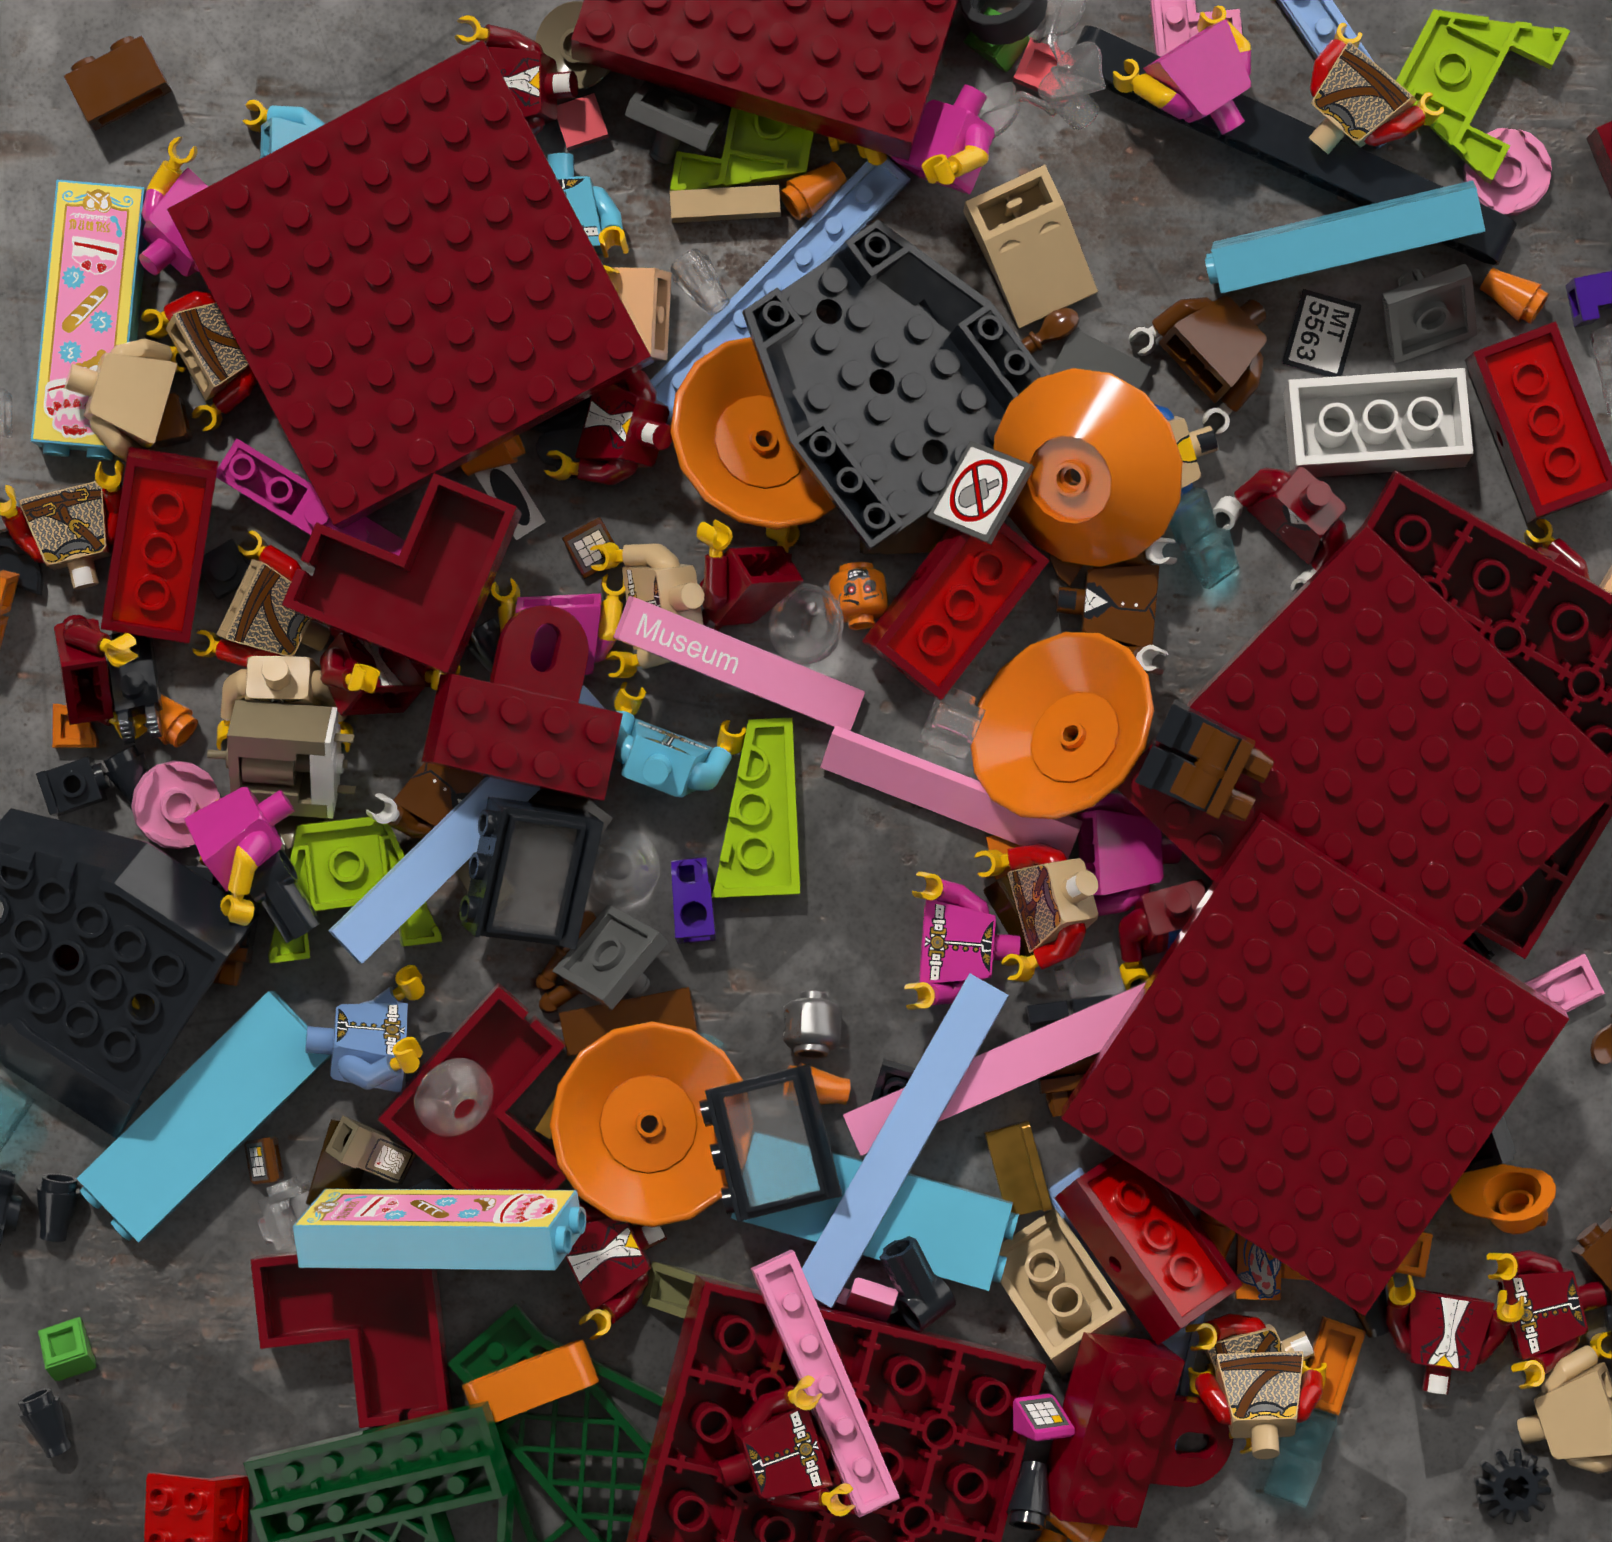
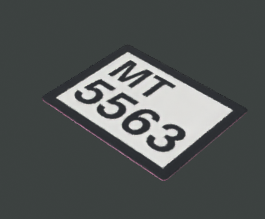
(1321, 334)

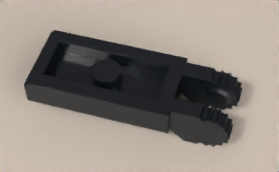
(137, 690)

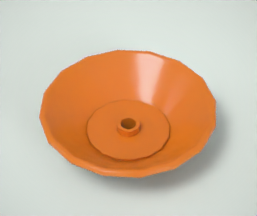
(715, 433)
(1117, 447)
(1037, 708)
(599, 1116)

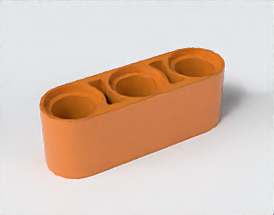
(534, 1381)

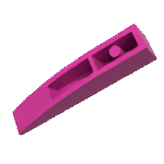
(292, 496)

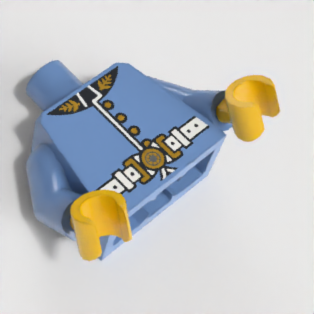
(371, 1037)

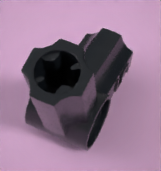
(280, 894)
(921, 1293)

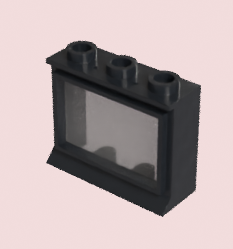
(531, 872)
(771, 1143)

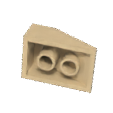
(1059, 1289)

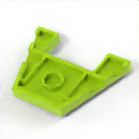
(1458, 63)
(753, 152)
(337, 867)

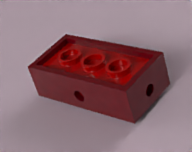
(1541, 421)
(159, 544)
(954, 606)
(1148, 1245)

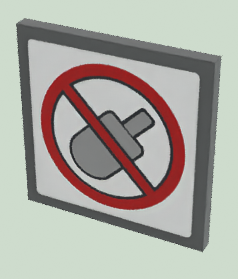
(980, 492)

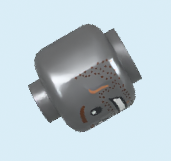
(812, 1025)

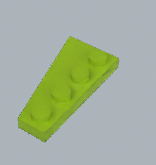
(761, 828)

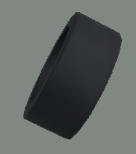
(1007, 26)

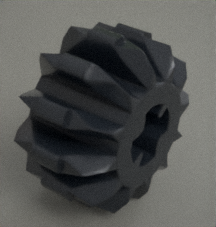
(1513, 1469)

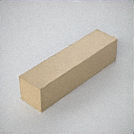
(725, 203)

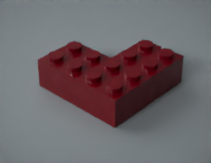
(426, 596)
(500, 1149)
(384, 1313)

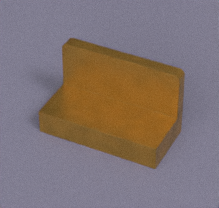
(1018, 1168)

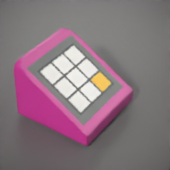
(1041, 1418)

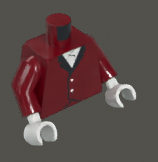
(1295, 510)

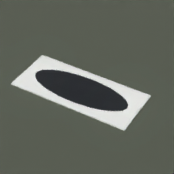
(506, 486)

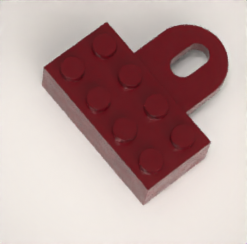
(525, 720)
(1127, 1432)

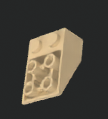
(1030, 246)

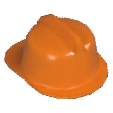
(1507, 1195)

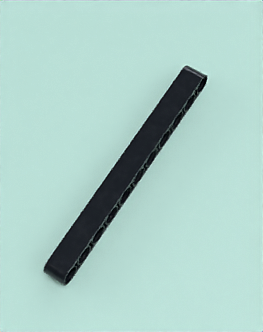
(1286, 145)

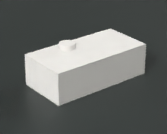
(1378, 422)

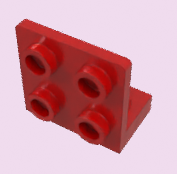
(196, 1508)

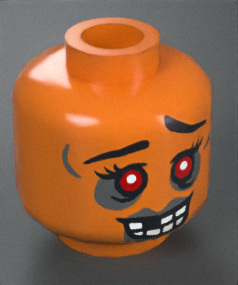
(860, 594)

